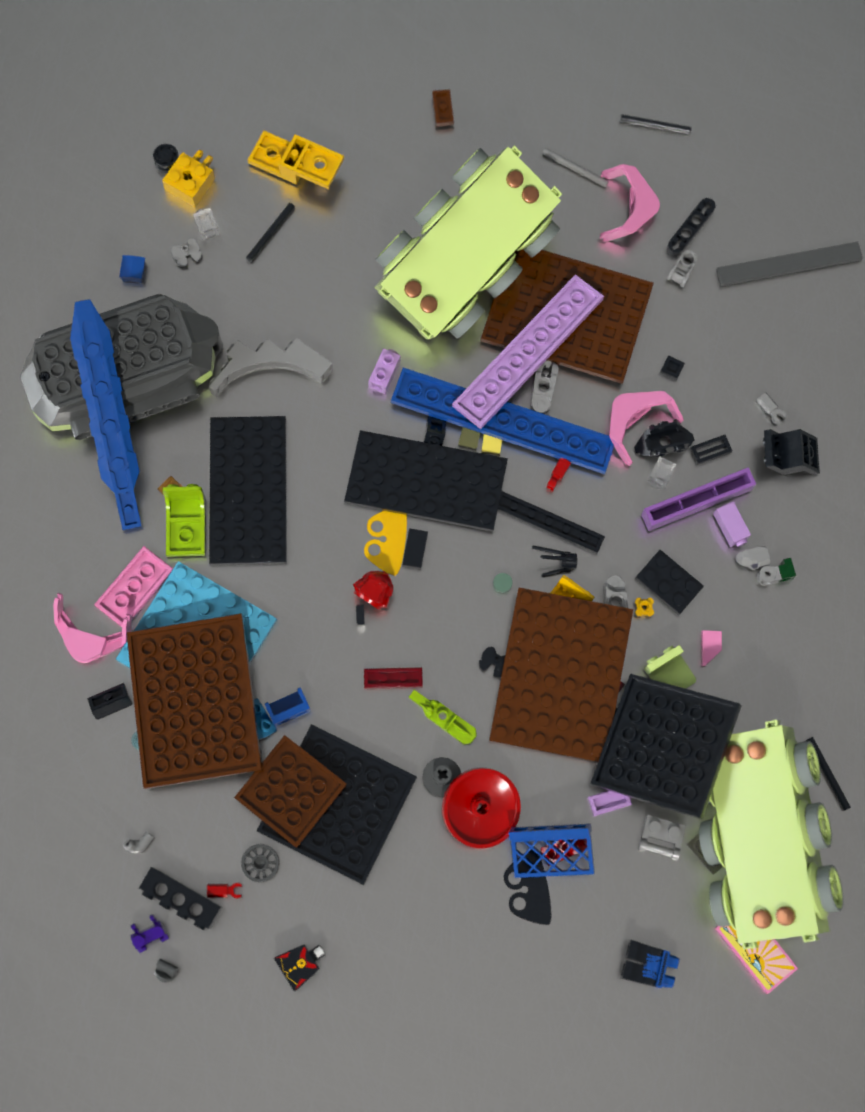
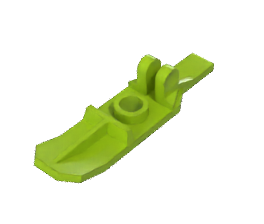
(452, 724)

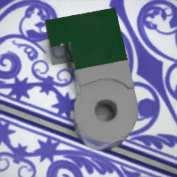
(781, 573)

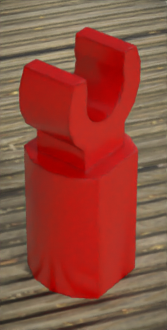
(558, 473)
(222, 890)

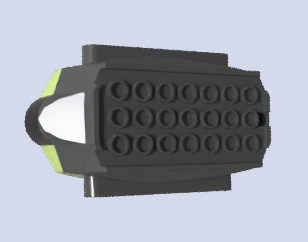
(158, 353)

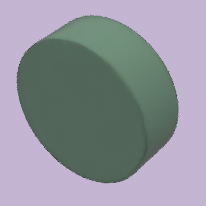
(502, 583)

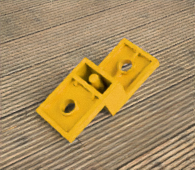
(296, 159)

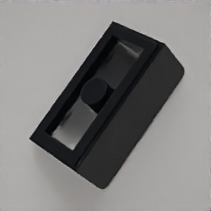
(109, 701)

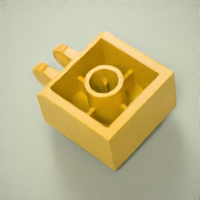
(189, 178)

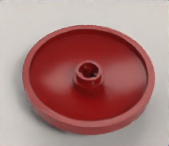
(498, 809)

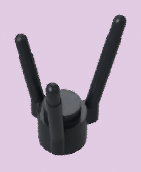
(567, 560)

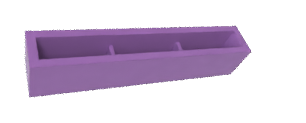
(698, 499)

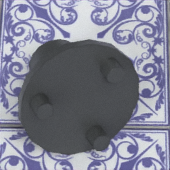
(439, 775)

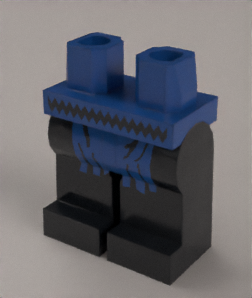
(654, 966)

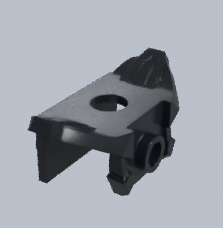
(650, 444)

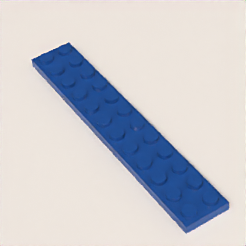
(509, 424)

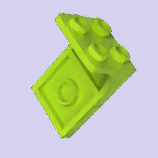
(185, 520)

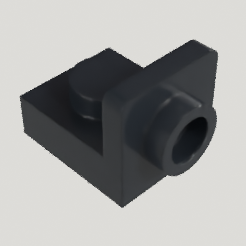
(435, 431)

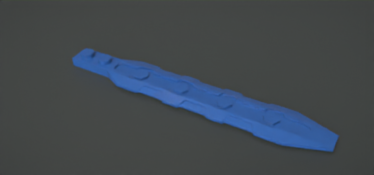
(106, 410)

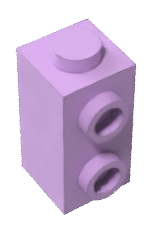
(384, 370)
(732, 525)

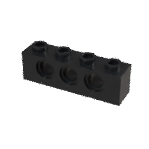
(150, 889)

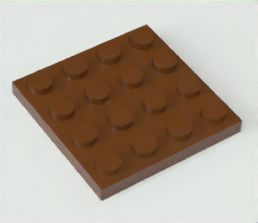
(290, 791)

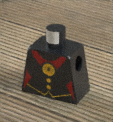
(299, 964)

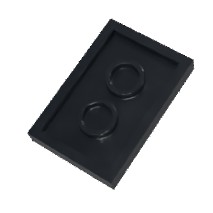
(669, 582)

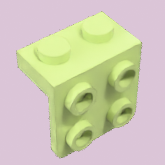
(670, 668)

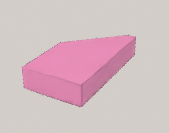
(710, 645)

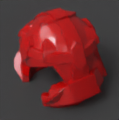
(375, 588)

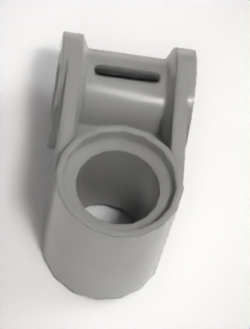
(681, 271)

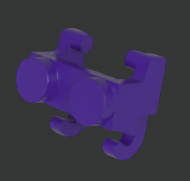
(148, 935)

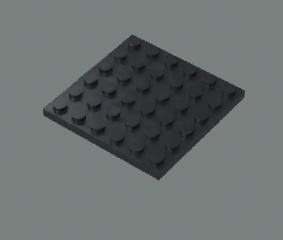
(666, 745)
(362, 814)

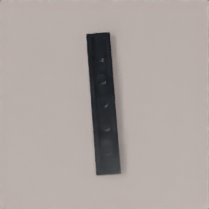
(550, 523)

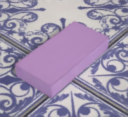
(607, 802)

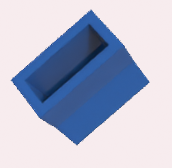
(132, 268)

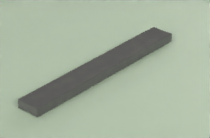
(789, 264)

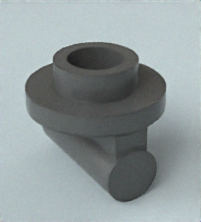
(165, 971)

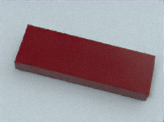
(393, 678)

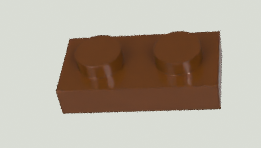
(442, 107)

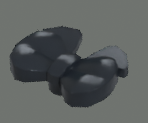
(491, 657)

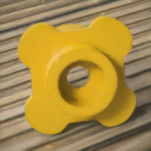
(640, 611)

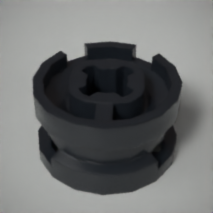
(165, 157)

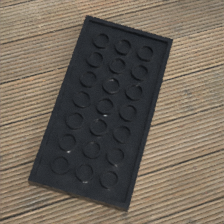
(426, 480)
(248, 491)

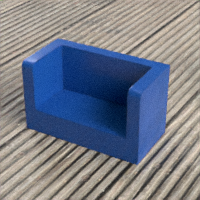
(288, 708)

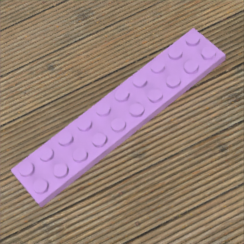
(527, 351)

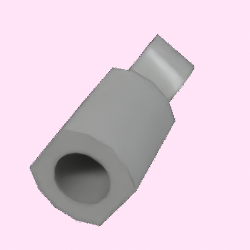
(770, 408)

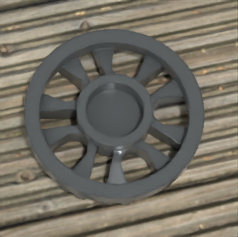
(260, 862)

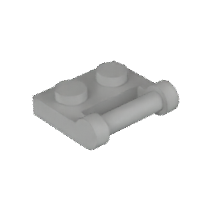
(664, 831)

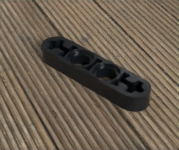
(691, 227)

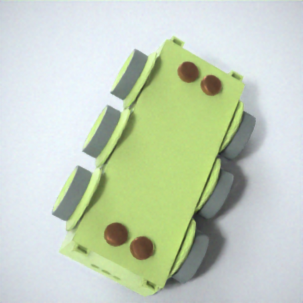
(468, 243)
(770, 840)

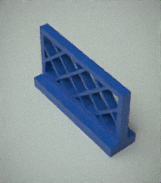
(555, 833)

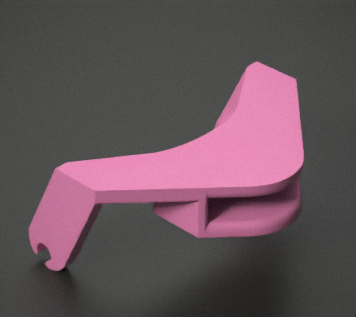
(642, 201)
(631, 407)
(83, 645)

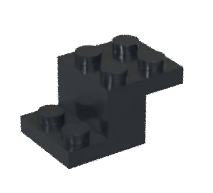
(791, 452)

